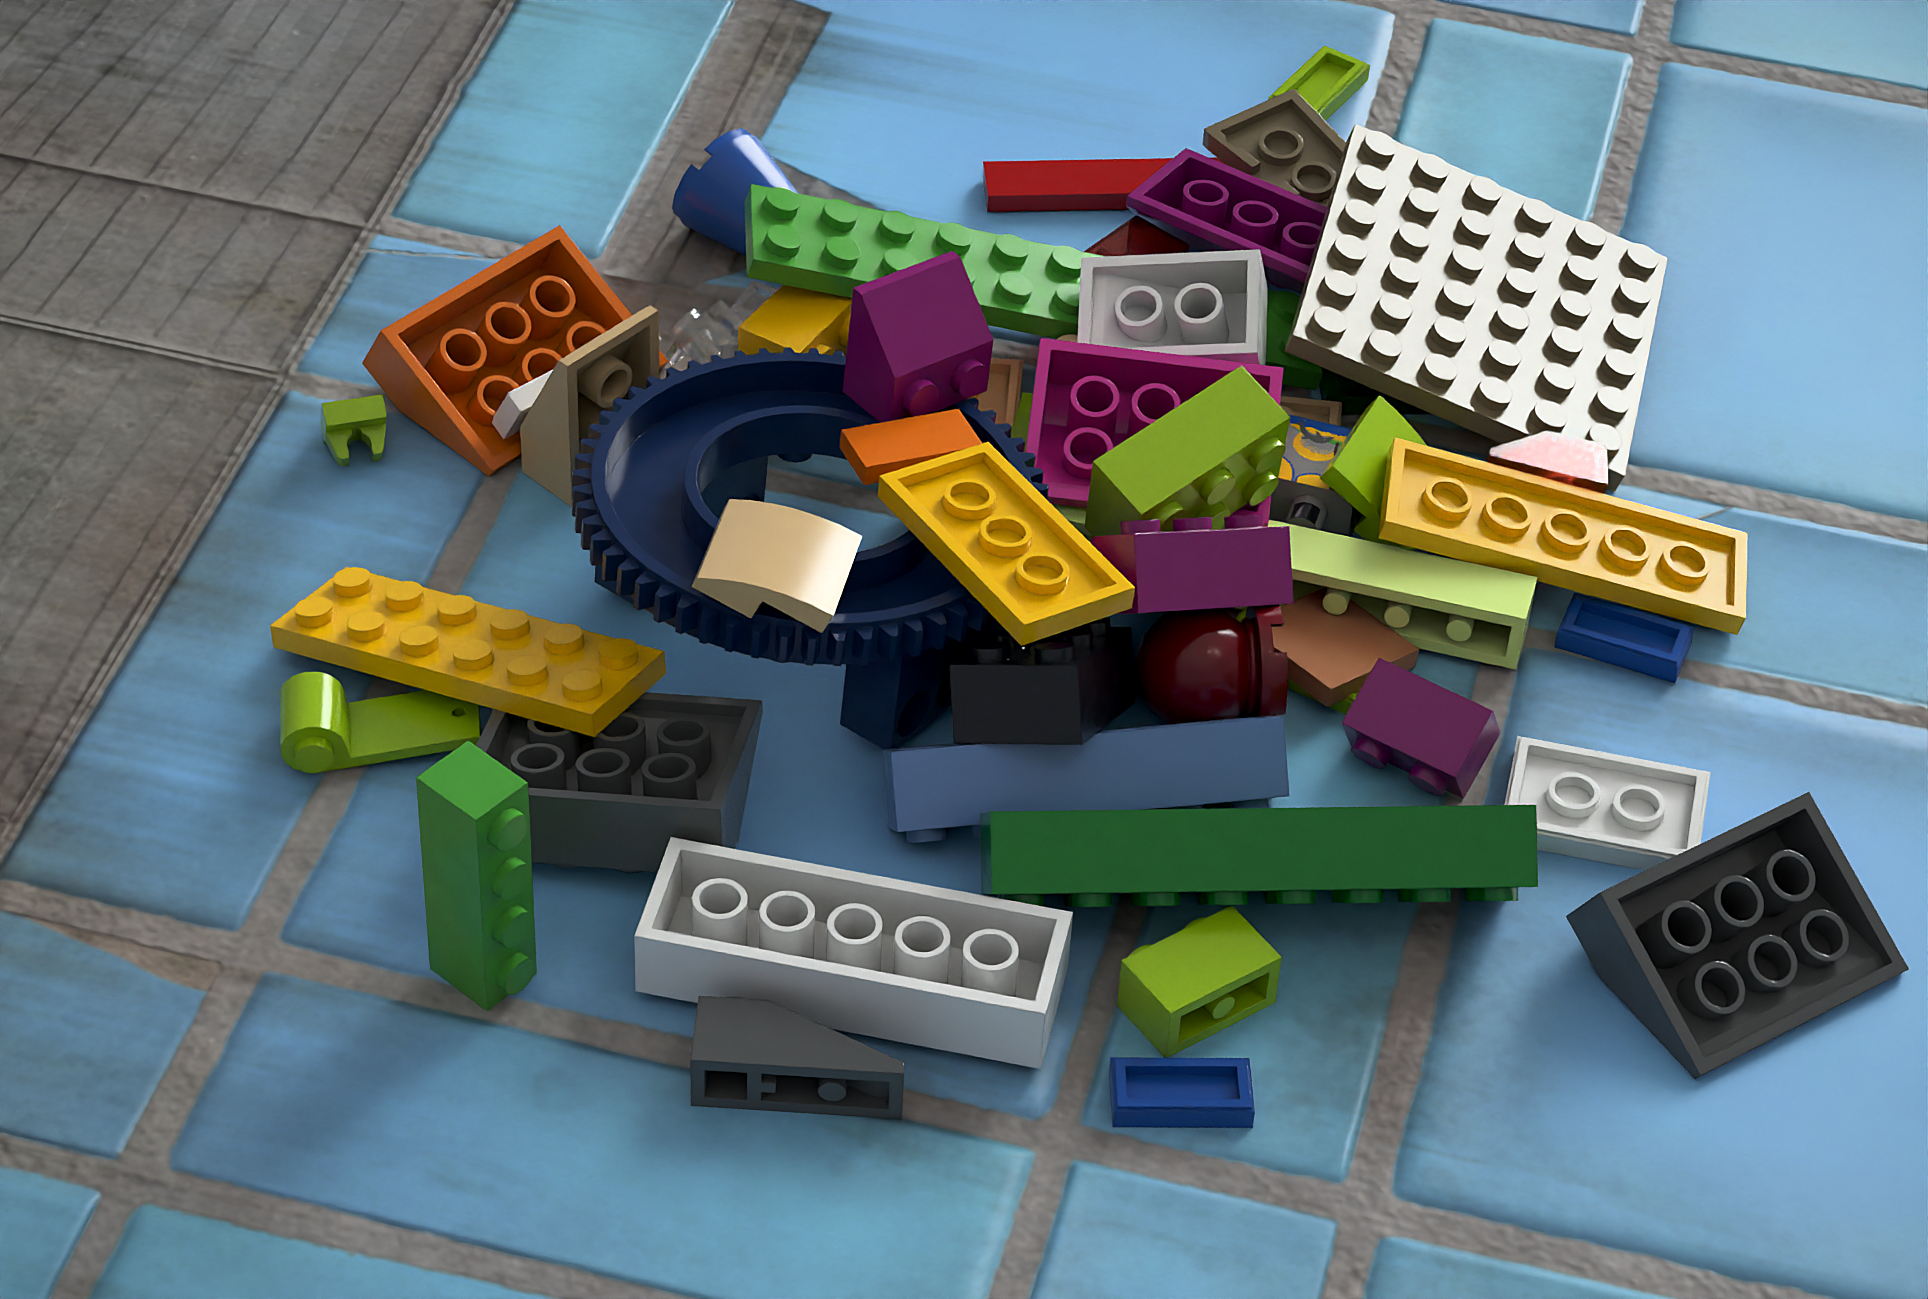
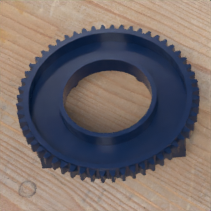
(703, 435)

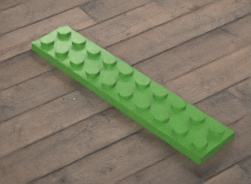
(1016, 281)

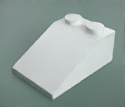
(1177, 304)

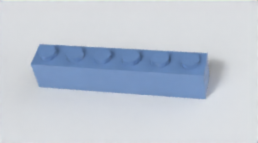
(1113, 770)

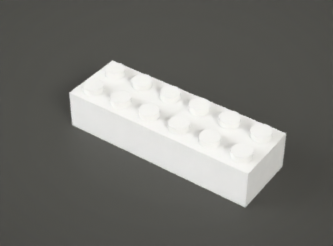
(855, 951)

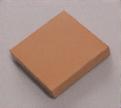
(1336, 652)

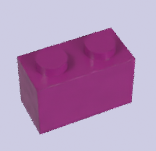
(1420, 730)

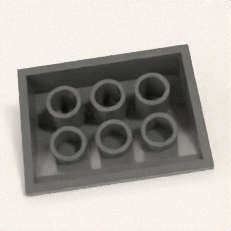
(648, 776)
(1739, 937)

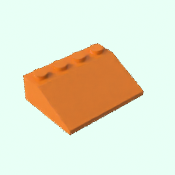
(489, 336)

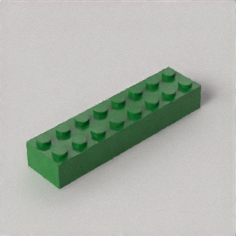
(1260, 849)

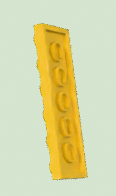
(1564, 535)
(470, 650)

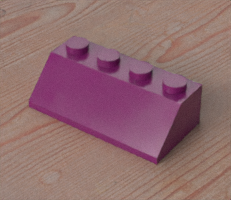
(1232, 211)

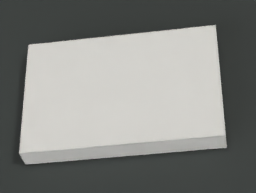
(1608, 803)

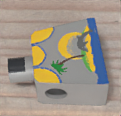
(1301, 494)

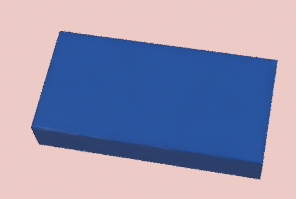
(1624, 637)
(1181, 1092)

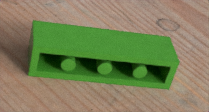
(477, 875)

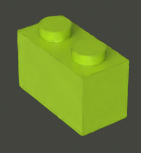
(1198, 981)

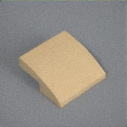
(779, 559)

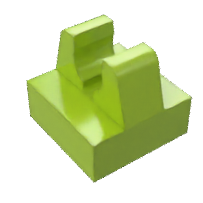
(353, 421)

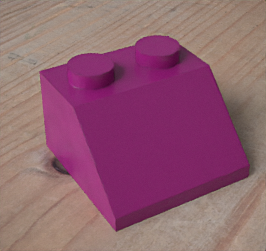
(917, 341)

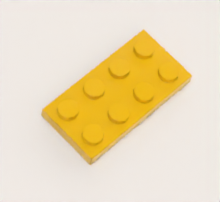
(1005, 543)

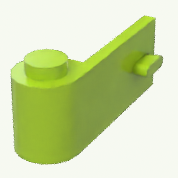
(330, 734)

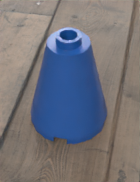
(715, 195)

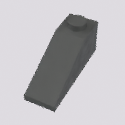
(780, 1061)

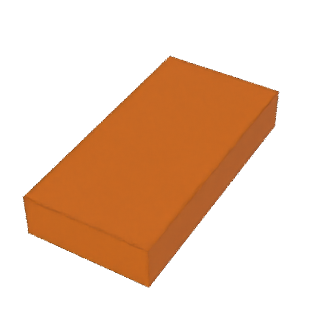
(904, 442)

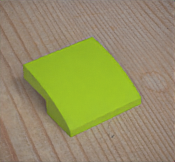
(1360, 464)

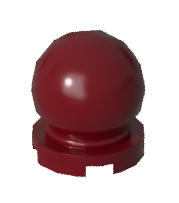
(1212, 665)

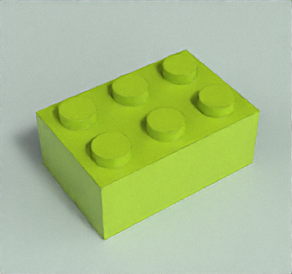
(1194, 460)

